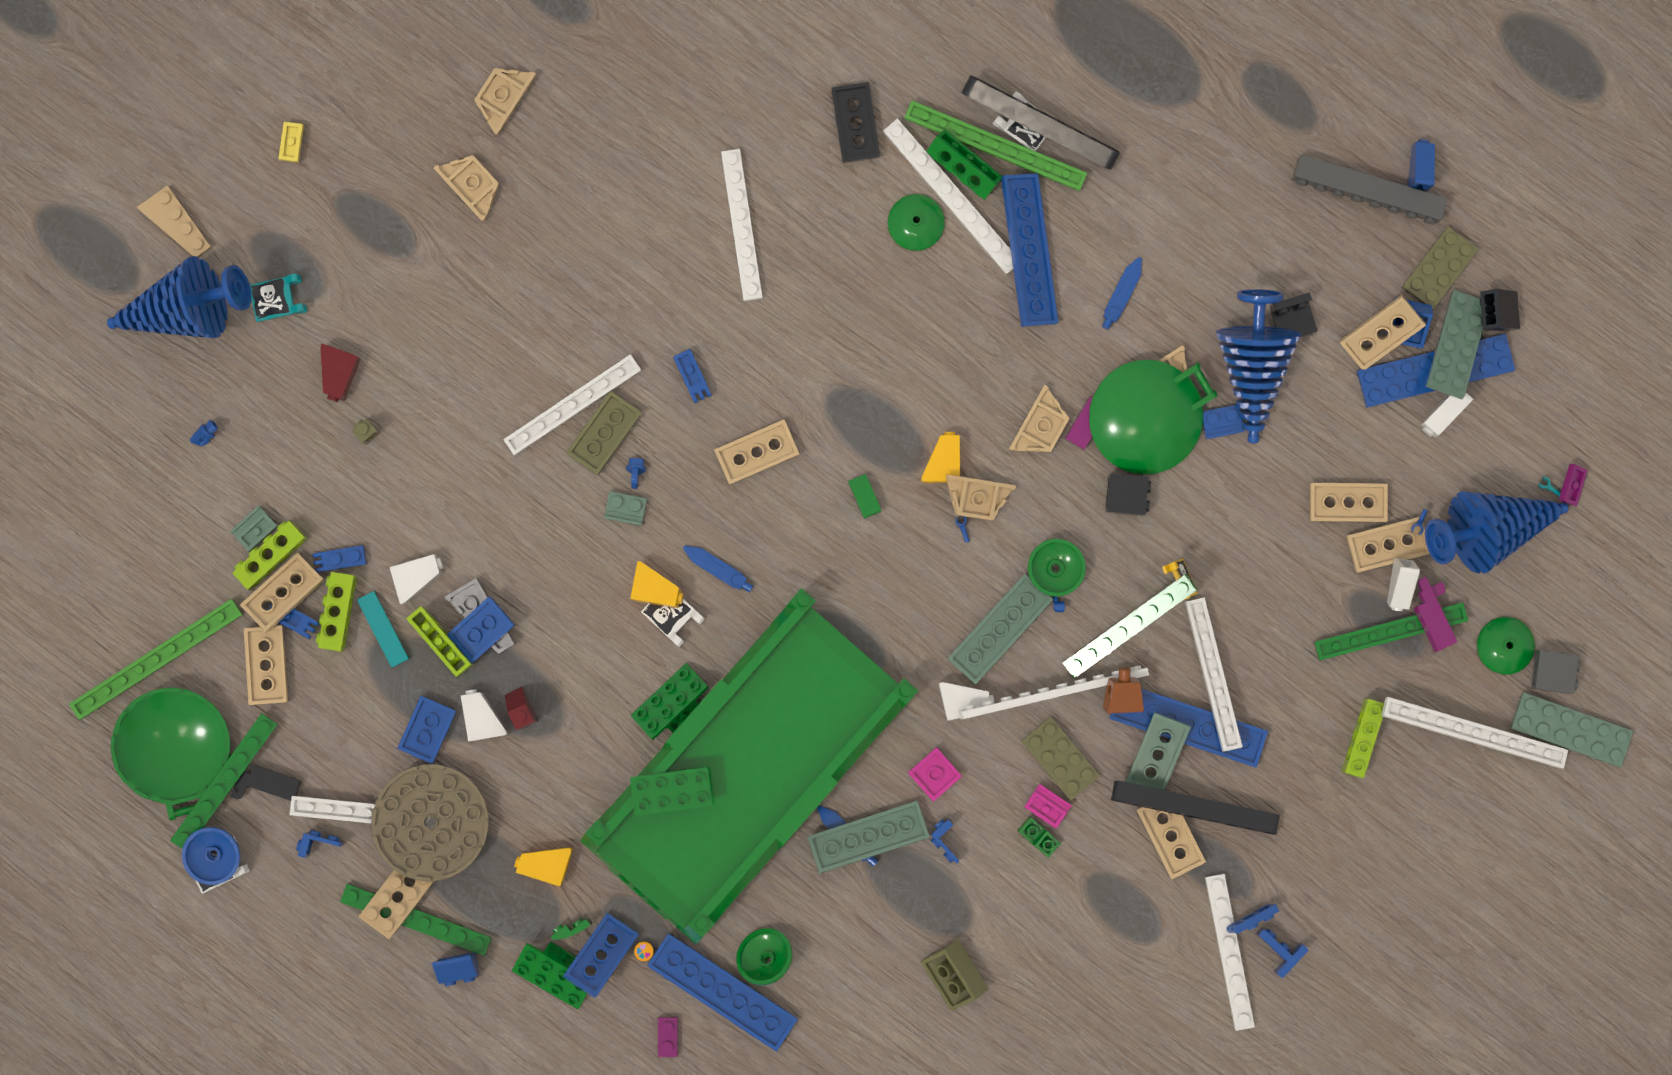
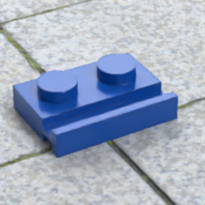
(1222, 422)

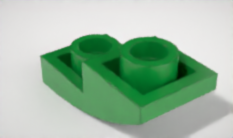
(864, 496)
(1038, 836)
(566, 931)

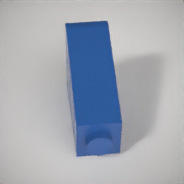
(1422, 165)

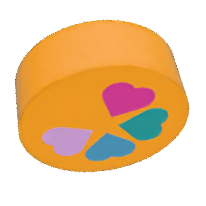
(644, 951)

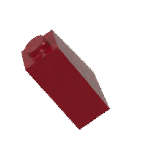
(337, 372)
(520, 709)

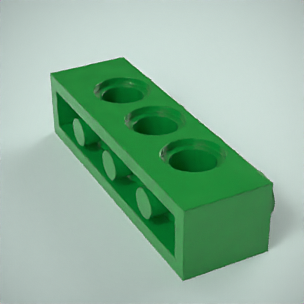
(974, 165)

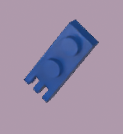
(691, 375)
(340, 558)
(298, 623)
(1251, 921)

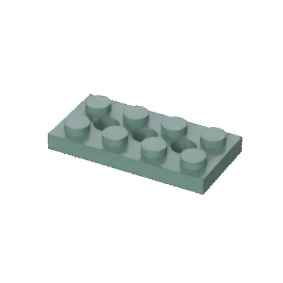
(1151, 742)

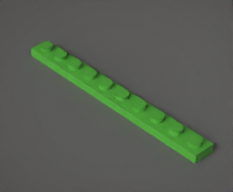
(996, 146)
(156, 659)

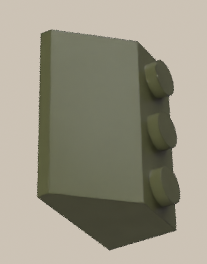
(954, 975)

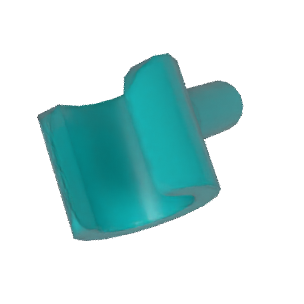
(1549, 486)

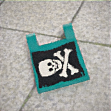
(274, 298)

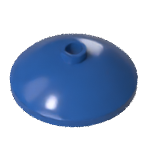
(200, 861)

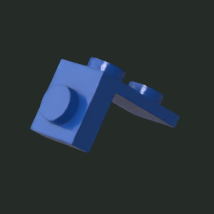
(941, 827)
(305, 844)

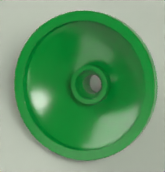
(916, 235)
(1066, 557)
(1493, 649)
(755, 952)

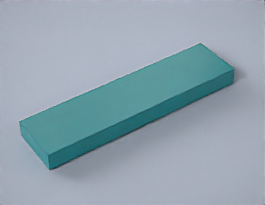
(383, 629)

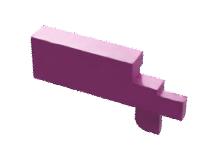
(1080, 431)
(1432, 617)

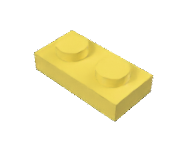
(291, 142)

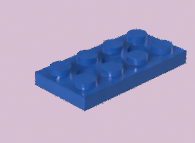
(604, 968)

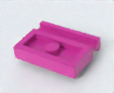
(1047, 806)

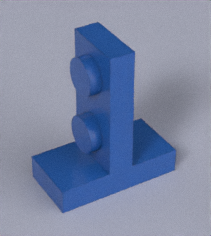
(1282, 950)

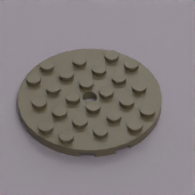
(401, 828)

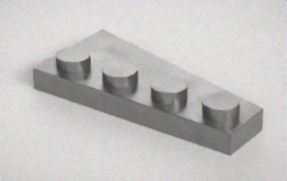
(470, 597)

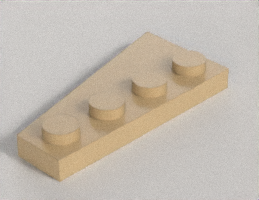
(174, 220)

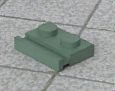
(625, 508)
(254, 528)

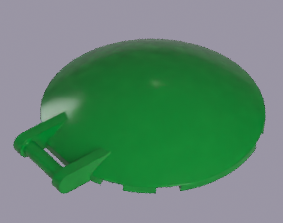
(1148, 415)
(170, 746)

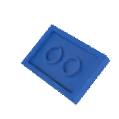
(481, 629)
(427, 729)

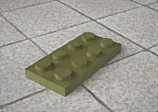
(1440, 267)
(604, 433)
(1060, 758)

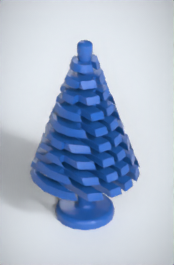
(187, 301)
(1257, 359)
(1488, 528)

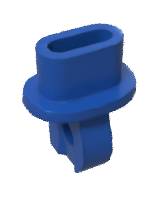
(204, 433)
(635, 467)

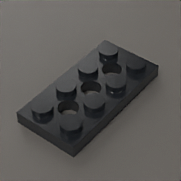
(864, 112)

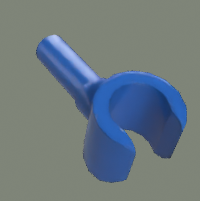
(1419, 523)
(963, 528)
(1058, 606)

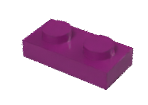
(1573, 484)
(667, 1036)

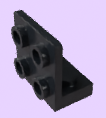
(1294, 314)

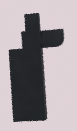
(266, 781)

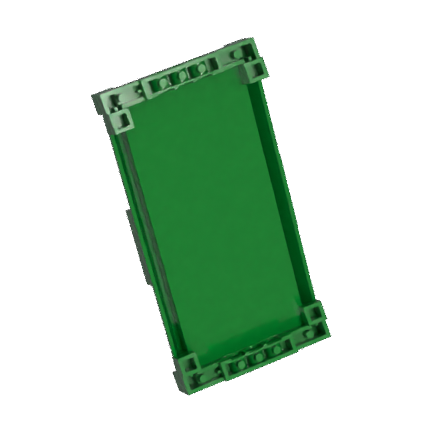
(773, 750)

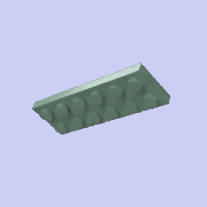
(1456, 345)
(999, 629)
(1571, 729)
(868, 837)

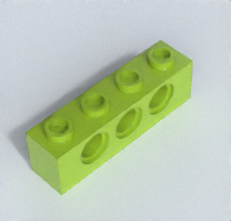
(295, 539)
(341, 622)
(439, 641)
(1363, 738)

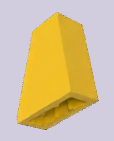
(944, 459)
(654, 588)
(545, 865)

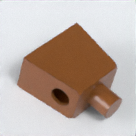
(1123, 694)

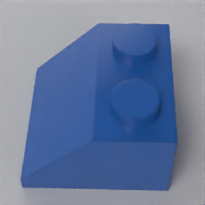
(1425, 312)
(456, 968)

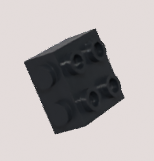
(1499, 310)
(1127, 494)

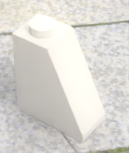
(1444, 414)
(415, 576)
(1402, 584)
(957, 697)
(480, 717)

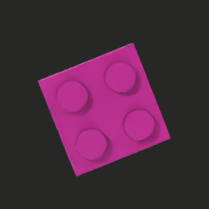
(934, 774)

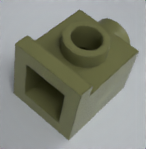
(365, 431)

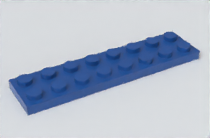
(1029, 250)
(1409, 376)
(1203, 729)
(722, 992)

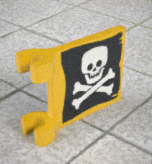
(1179, 569)

